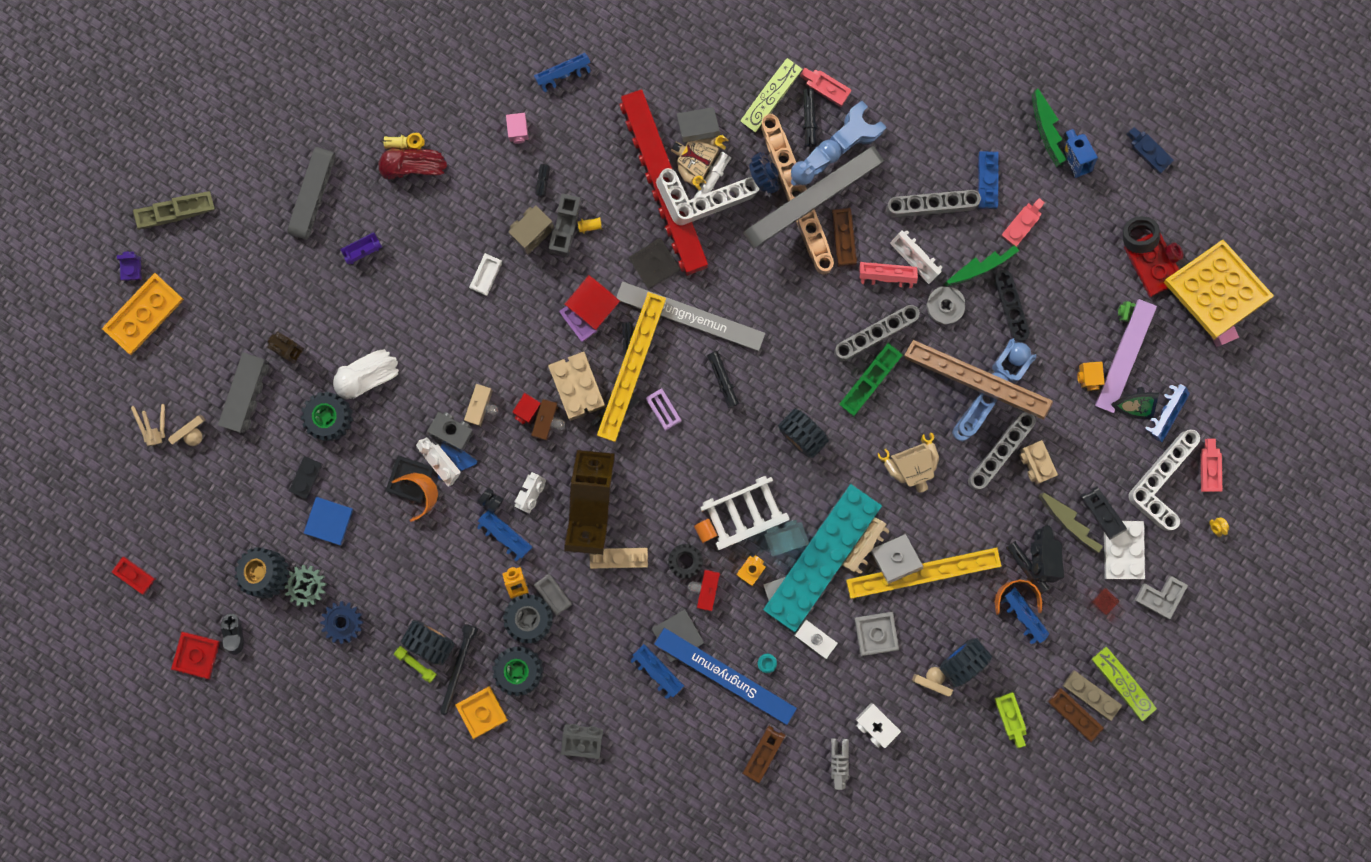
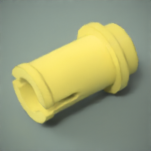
(396, 142)

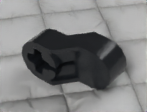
(232, 625)

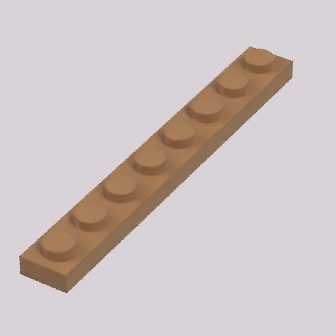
(978, 379)

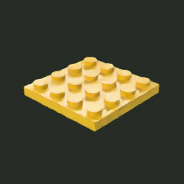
(1218, 289)

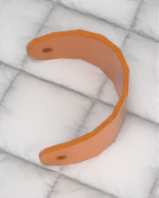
(427, 486)
(1032, 586)

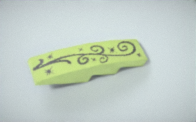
(771, 94)

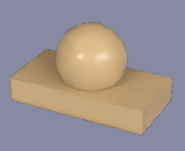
(191, 435)
(934, 680)

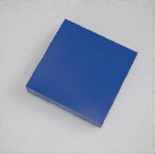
(328, 521)

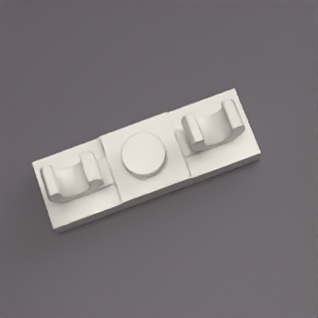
(916, 257)

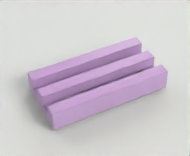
(671, 423)

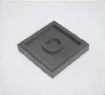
(698, 124)
(683, 627)

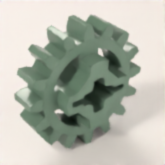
(309, 593)

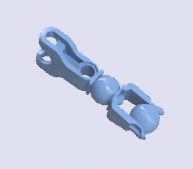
(830, 150)
(1018, 355)

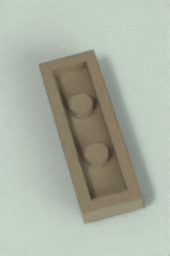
(1092, 695)

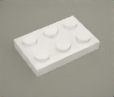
(1125, 553)

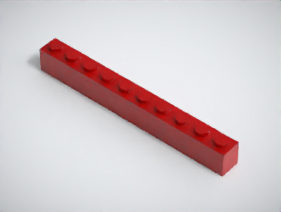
(656, 160)

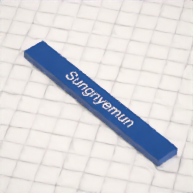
(725, 676)

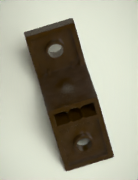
(589, 502)

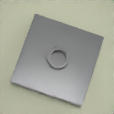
(896, 559)

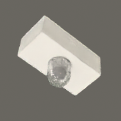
(815, 639)

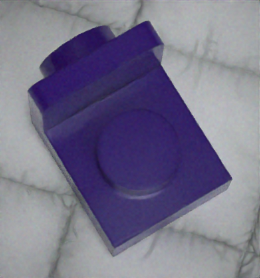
(130, 266)

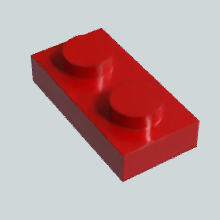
(133, 575)

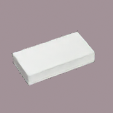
(485, 274)

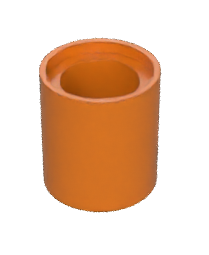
(705, 530)

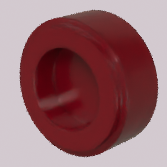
(1174, 252)

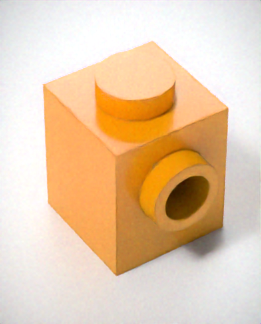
(1091, 375)
(751, 569)

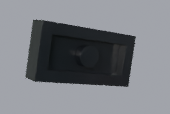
(305, 477)

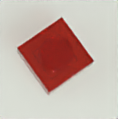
(1105, 601)

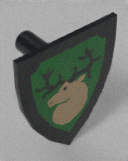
(1138, 405)

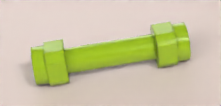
(402, 654)

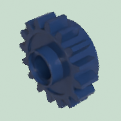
(764, 173)
(332, 626)

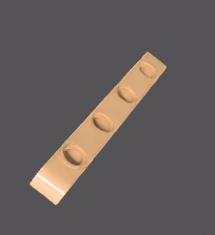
(779, 146)

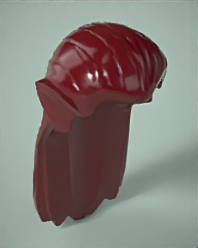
(399, 162)

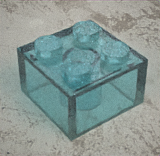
(785, 539)

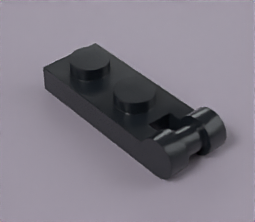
(1103, 513)

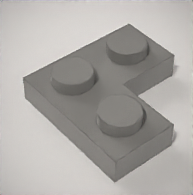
(1164, 601)

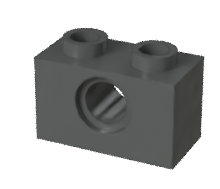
(456, 441)

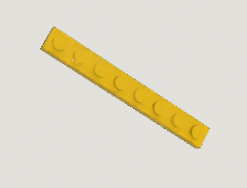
(631, 367)
(931, 572)

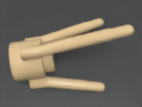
(151, 436)

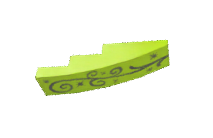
(1123, 683)

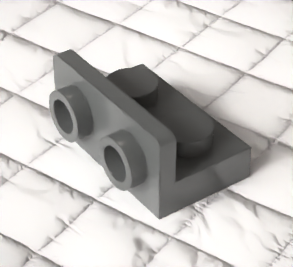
(581, 741)

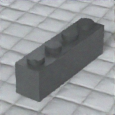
(243, 393)

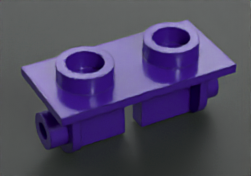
(361, 248)

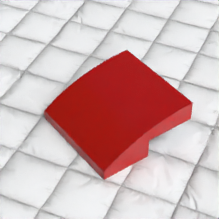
(592, 302)

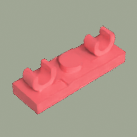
(888, 273)

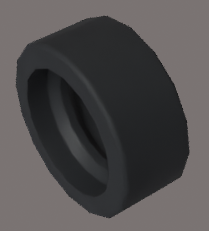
(1141, 223)

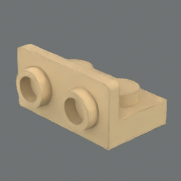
(1038, 462)

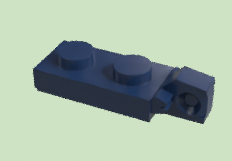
(1149, 150)

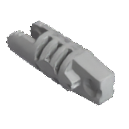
(840, 763)

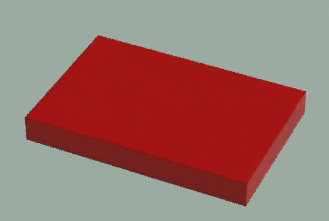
(1153, 266)

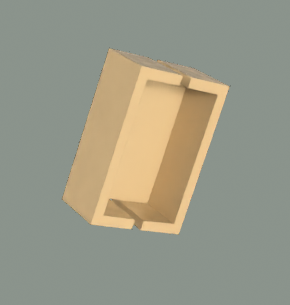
(576, 386)

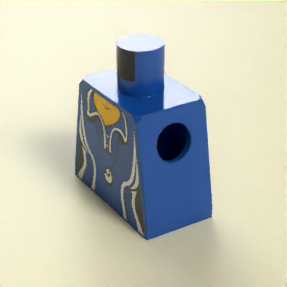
(1079, 153)

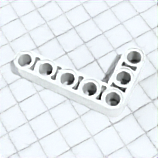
(705, 201)
(1160, 478)

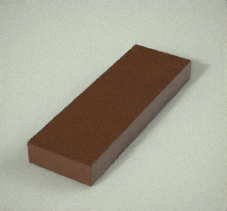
(844, 237)
(1075, 714)

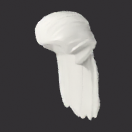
(365, 374)

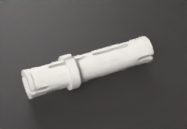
(714, 174)

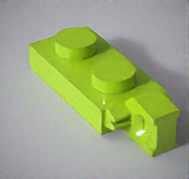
(1011, 718)

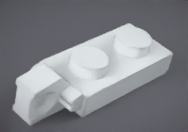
(439, 461)

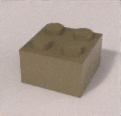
(531, 229)

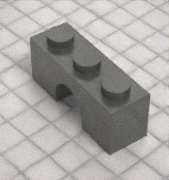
(565, 226)

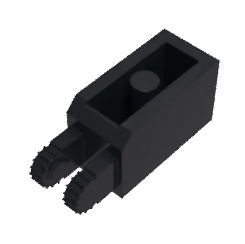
(1046, 556)

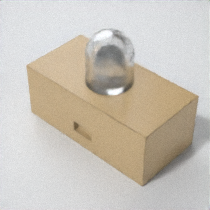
(480, 405)

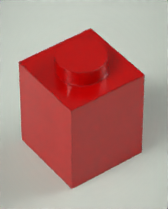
(526, 409)

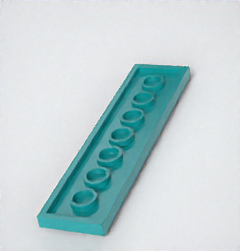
(822, 558)

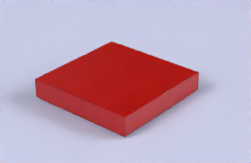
(195, 655)

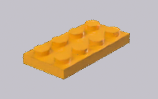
(143, 314)

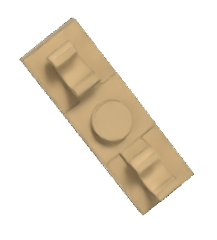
(865, 545)
(620, 558)

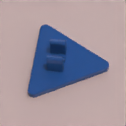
(461, 460)

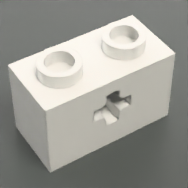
(888, 729)

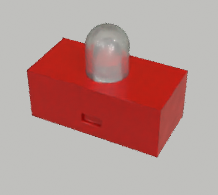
(706, 589)

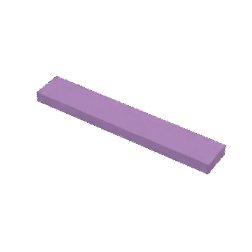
(1125, 355)

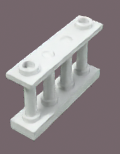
(759, 524)

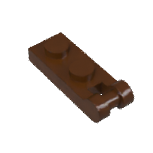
(763, 754)

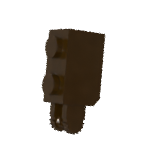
(285, 347)

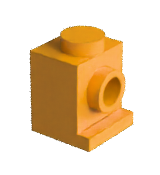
(514, 577)

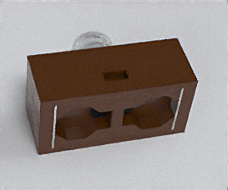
(547, 420)

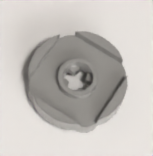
(956, 306)

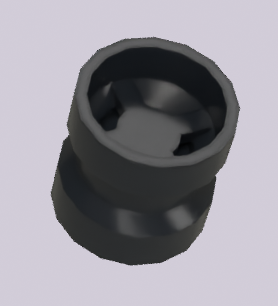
(490, 500)

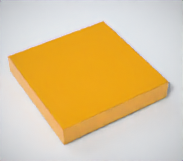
(481, 712)

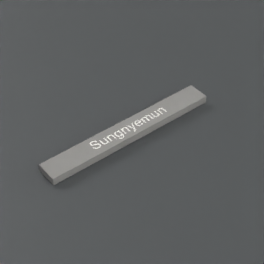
(695, 318)

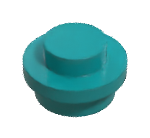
(767, 663)

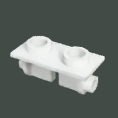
(535, 485)

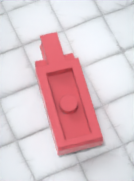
(826, 86)
(1023, 223)
(1211, 467)

